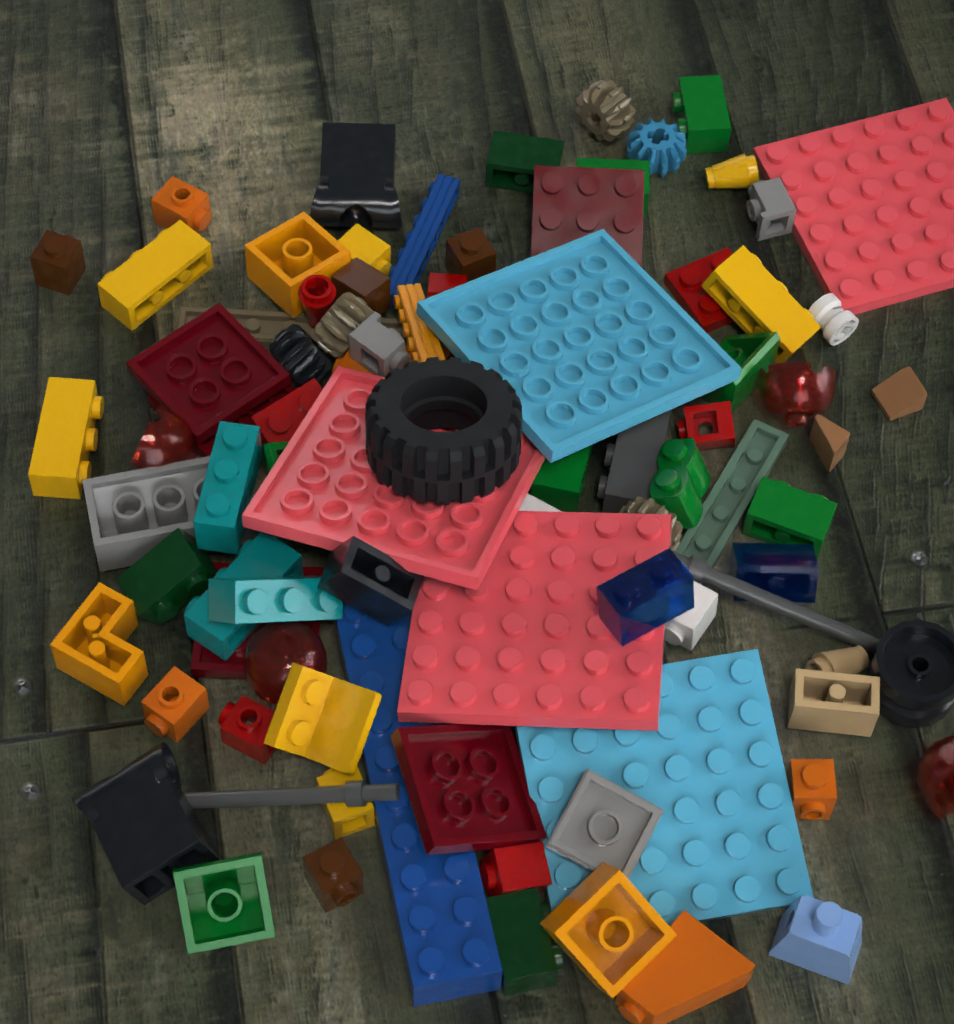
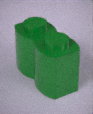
(681, 480)

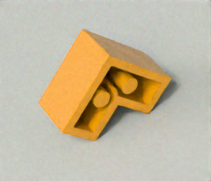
(95, 645)

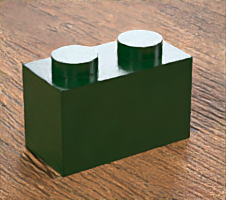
(513, 159)
(167, 577)
(522, 943)

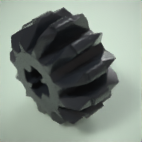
(300, 355)

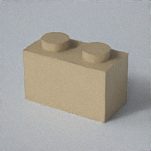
(833, 702)

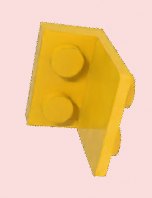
(323, 718)

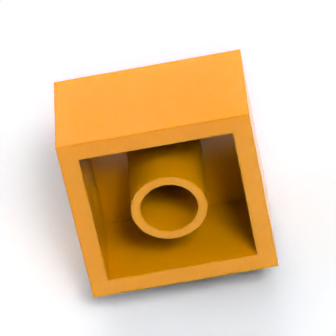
(289, 255)
(608, 929)

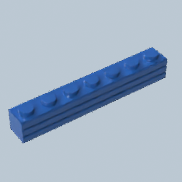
(425, 234)

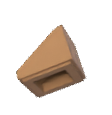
(900, 394)
(828, 441)

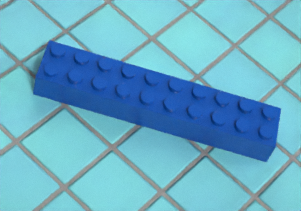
(437, 896)

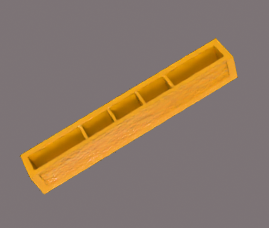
(420, 338)

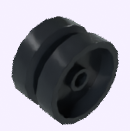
(915, 673)

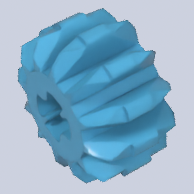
(659, 144)

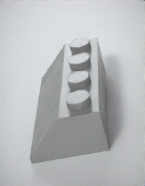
(142, 507)

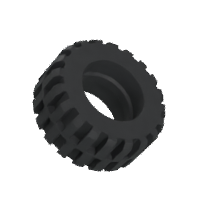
(443, 463)

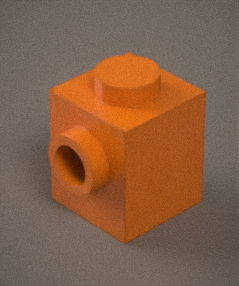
(181, 202)
(174, 705)
(812, 788)

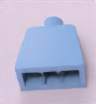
(819, 938)

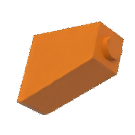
(684, 975)

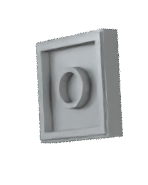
(604, 825)

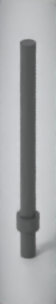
(780, 605)
(353, 794)

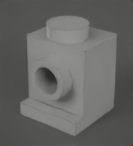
(770, 208)
(377, 347)

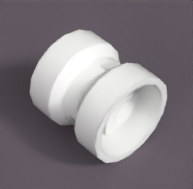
(834, 321)

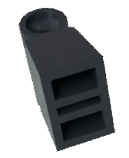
(357, 177)
(146, 824)

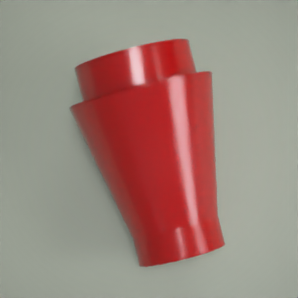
(317, 297)

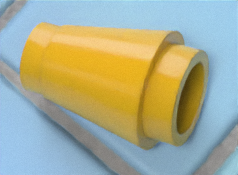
(733, 173)

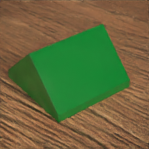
(751, 354)
(224, 903)

